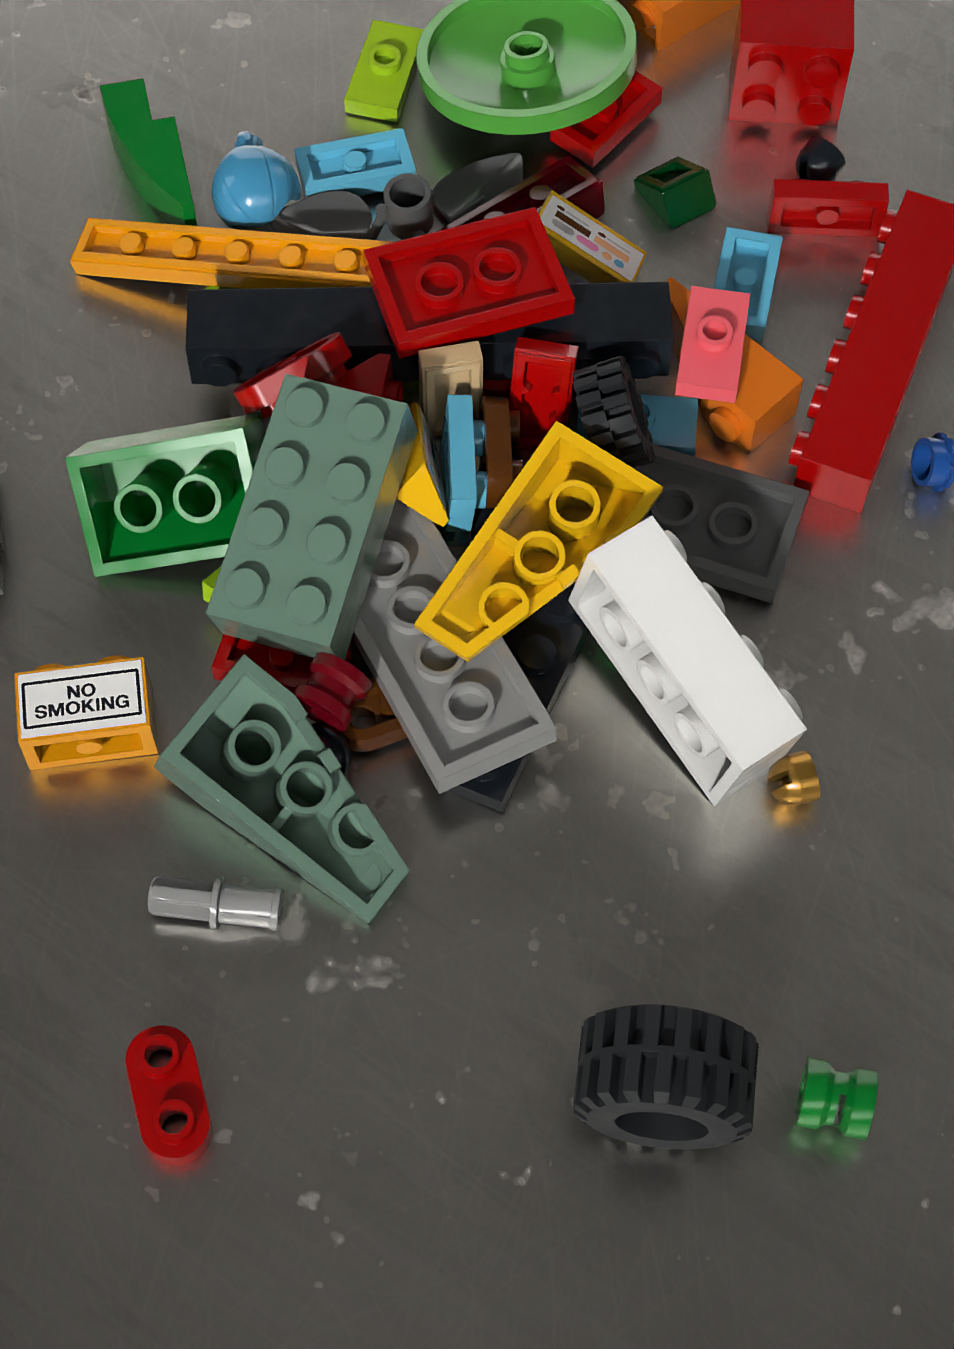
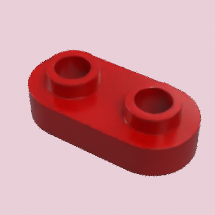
(316, 362)
(168, 1091)

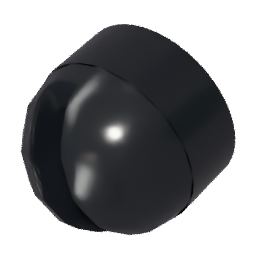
(819, 160)

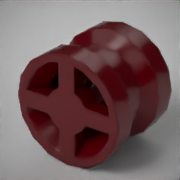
(332, 690)

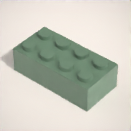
(313, 518)

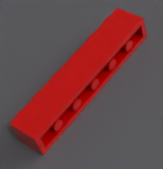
(880, 355)

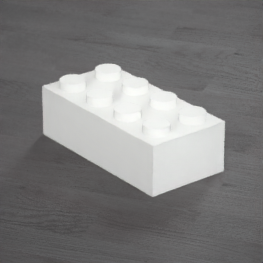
(685, 659)

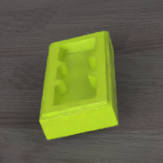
(383, 71)

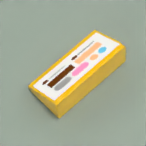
(588, 244)
(423, 477)

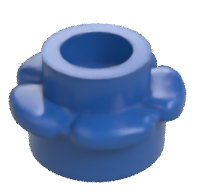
(933, 462)

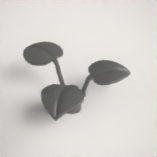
(408, 203)

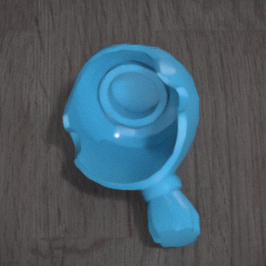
(253, 183)

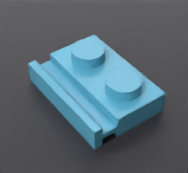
(463, 485)

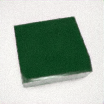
(677, 190)

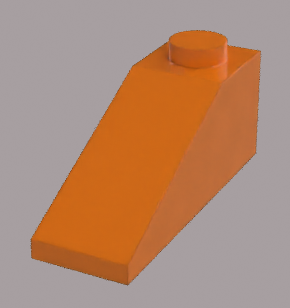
(765, 392)

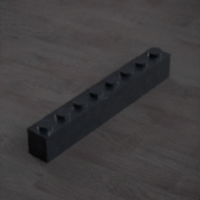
(249, 330)

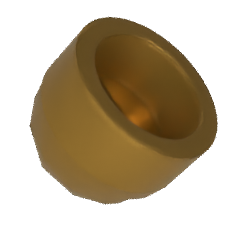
(798, 779)

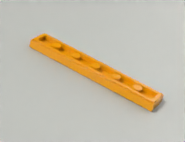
(219, 256)

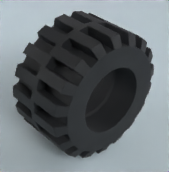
(666, 1077)

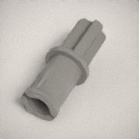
(216, 902)

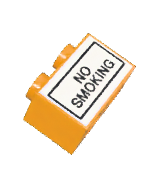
(85, 712)

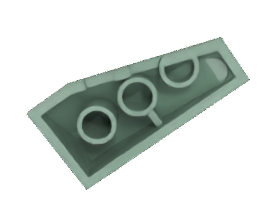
(274, 782)

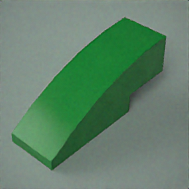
(149, 151)

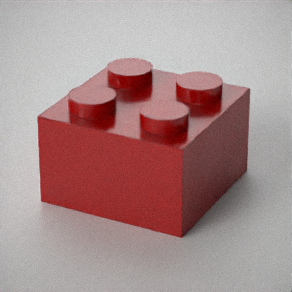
(791, 61)

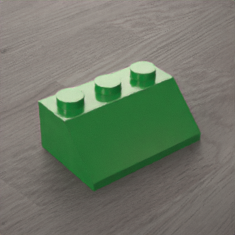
(164, 492)

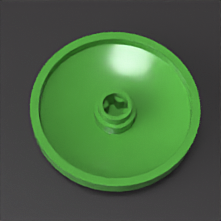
(526, 62)

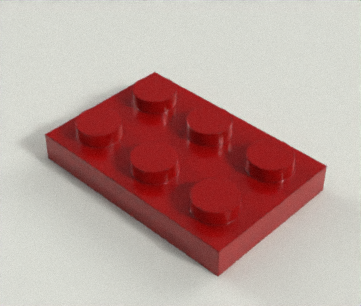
(468, 282)

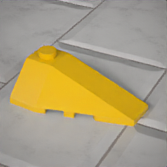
(536, 540)

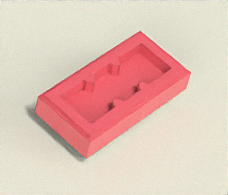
(712, 344)

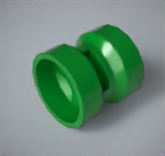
(820, 1095)

